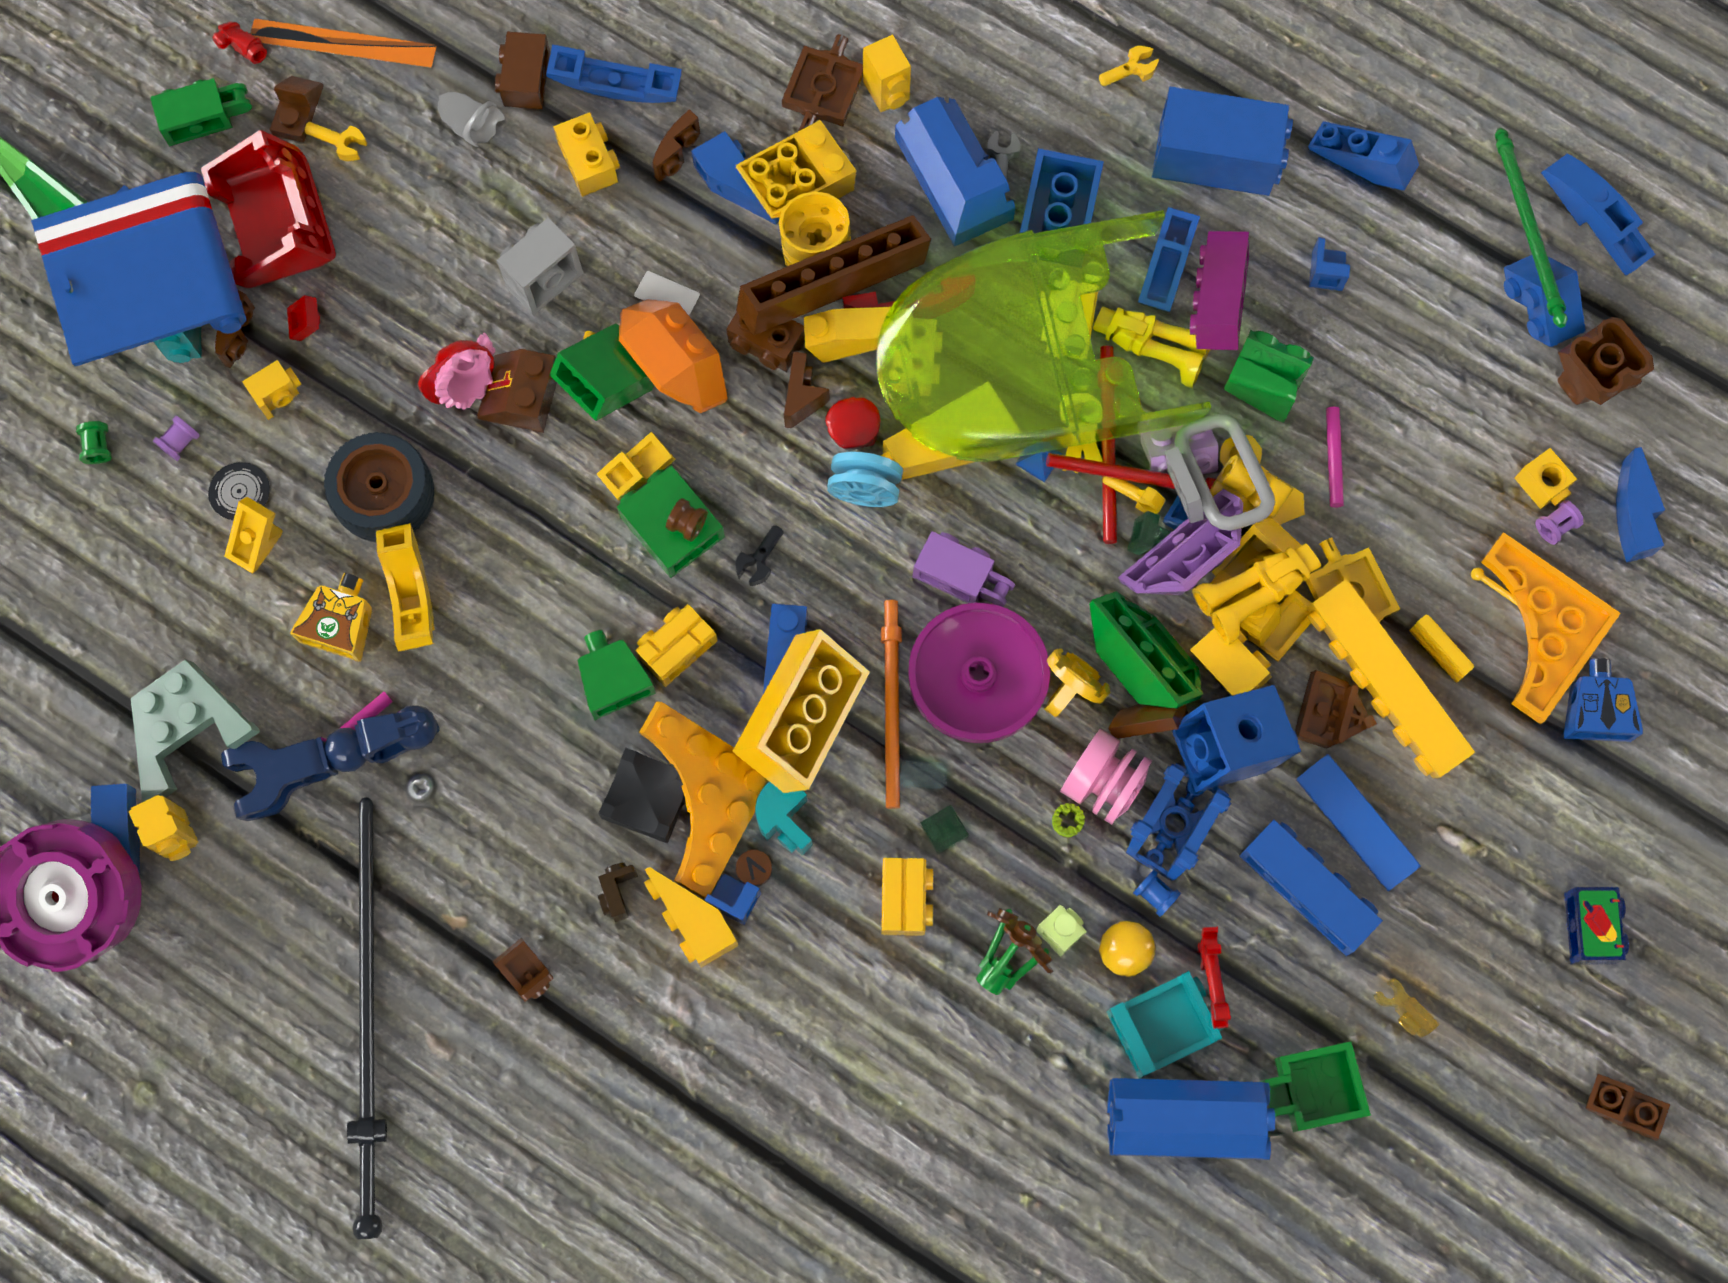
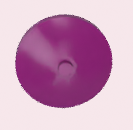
(978, 672)

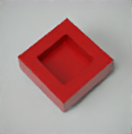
(303, 318)

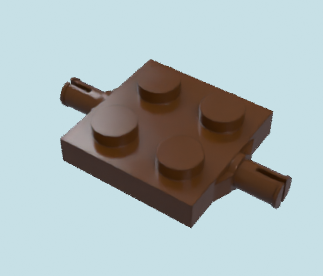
(823, 84)

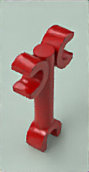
(1209, 952)

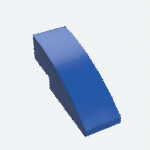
(1168, 259)
(1637, 508)
(111, 811)

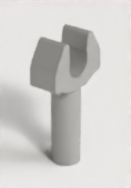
(1001, 154)

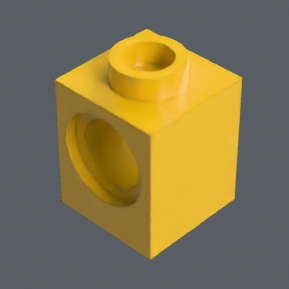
(1551, 466)

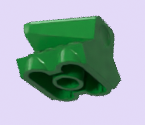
(1269, 374)

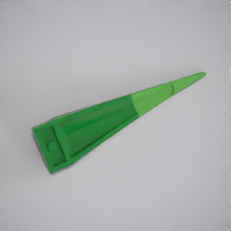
(34, 186)

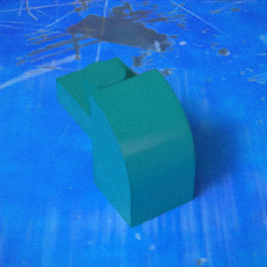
(774, 815)

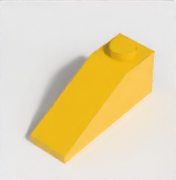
(843, 332)

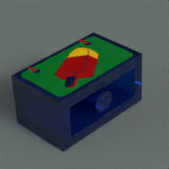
(1596, 925)

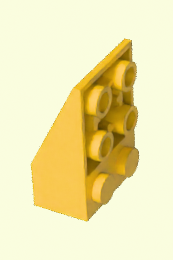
(798, 166)

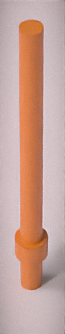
(892, 636)

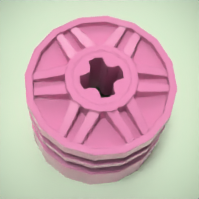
(1106, 776)

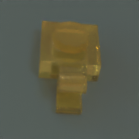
(1412, 1014)

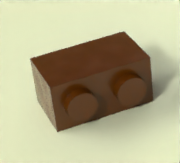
(523, 70)

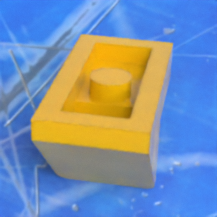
(251, 535)

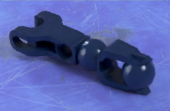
(314, 760)

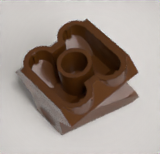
(1603, 363)

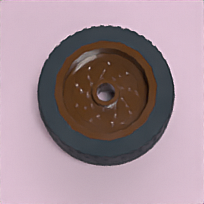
(378, 485)

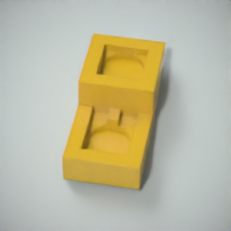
(634, 468)

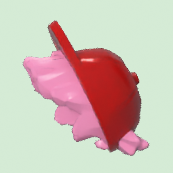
(459, 373)

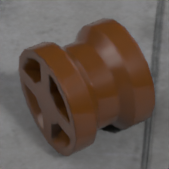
(686, 519)

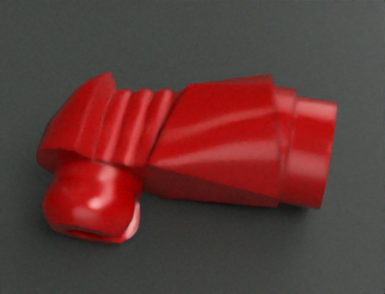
(242, 42)

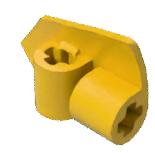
(1236, 480)

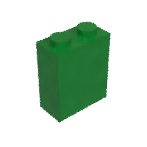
(600, 373)
(647, 514)

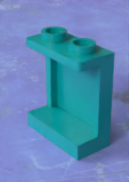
(1164, 1024)

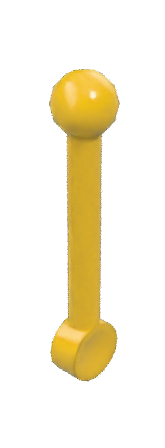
(1478, 574)

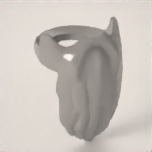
(469, 118)

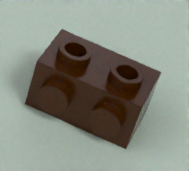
(772, 346)

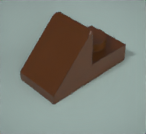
(296, 107)
(802, 397)

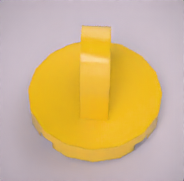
(1076, 677)

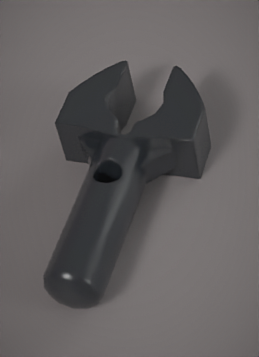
(759, 557)

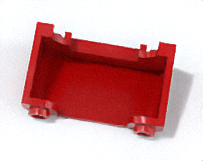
(271, 209)

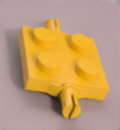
(1362, 574)

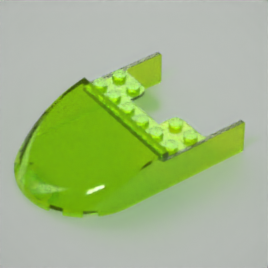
(999, 354)

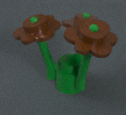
(997, 971)

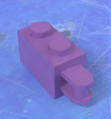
(960, 570)

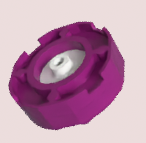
(66, 894)

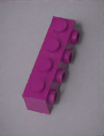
(1221, 290)

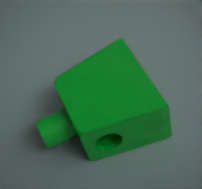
(611, 675)

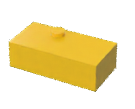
(801, 711)

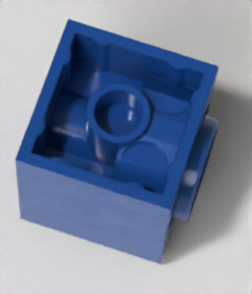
(1235, 738)

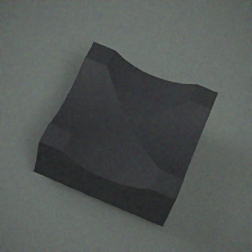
(644, 796)

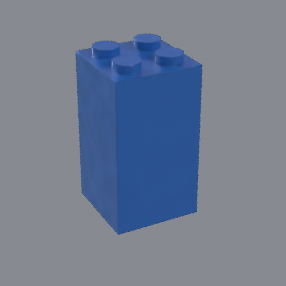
(1222, 141)

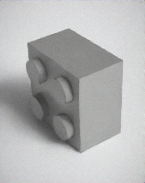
(540, 265)

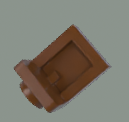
(524, 970)

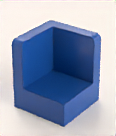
(1328, 267)
(734, 898)

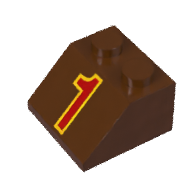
(519, 390)

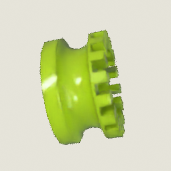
(1065, 810)

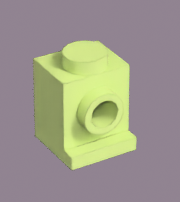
(1061, 929)

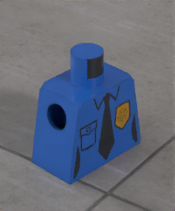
(1602, 706)

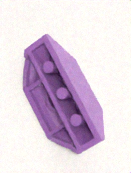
(1186, 553)

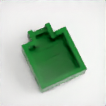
(1318, 1087)

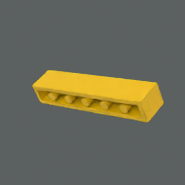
(1390, 680)

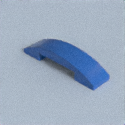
(612, 79)

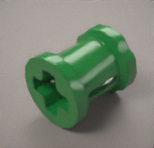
(93, 442)

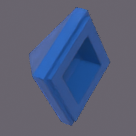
(1036, 464)

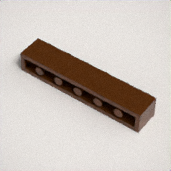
(832, 275)

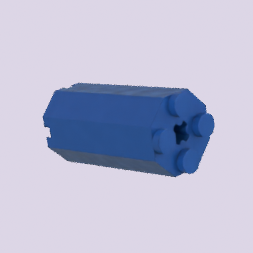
(1189, 1118)

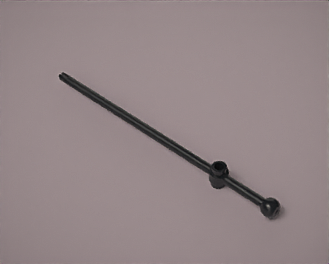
(367, 1129)

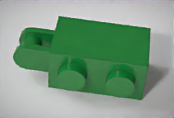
(198, 109)

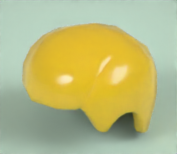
(1127, 948)

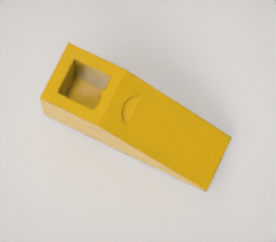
(698, 921)

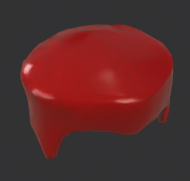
(853, 423)

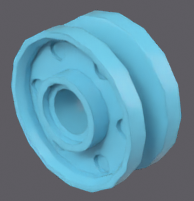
(865, 479)

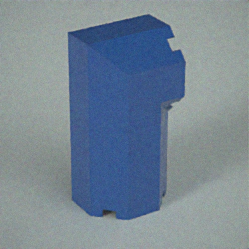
(954, 170)

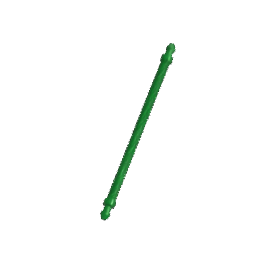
(1555, 304)

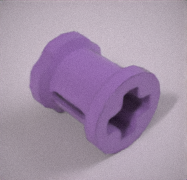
(176, 438)
(1559, 522)

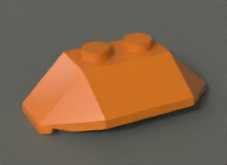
(673, 353)

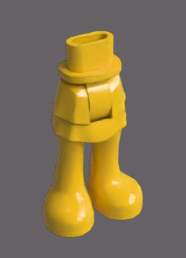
(1135, 331)
(1275, 576)

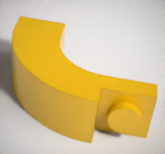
(407, 587)

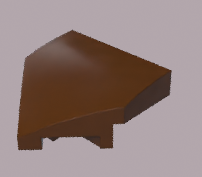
(1331, 711)
(1146, 720)

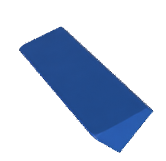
(1358, 822)

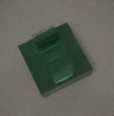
(1146, 533)
(944, 829)

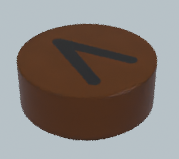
(754, 867)

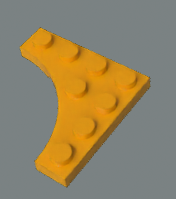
(1560, 622)
(717, 793)

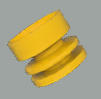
(812, 225)

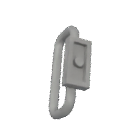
(1192, 486)

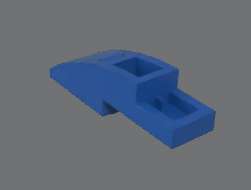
(1607, 213)

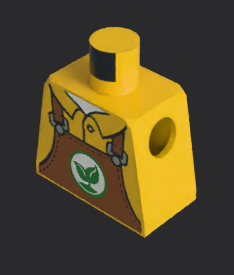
(336, 619)

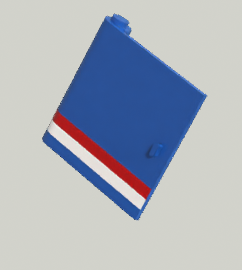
(138, 268)

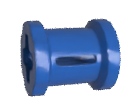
(1157, 893)

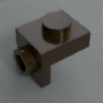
(611, 898)

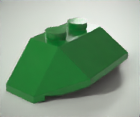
(1143, 653)

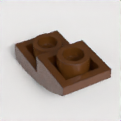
(669, 154)
(233, 345)
(1627, 1107)

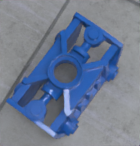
(1186, 841)

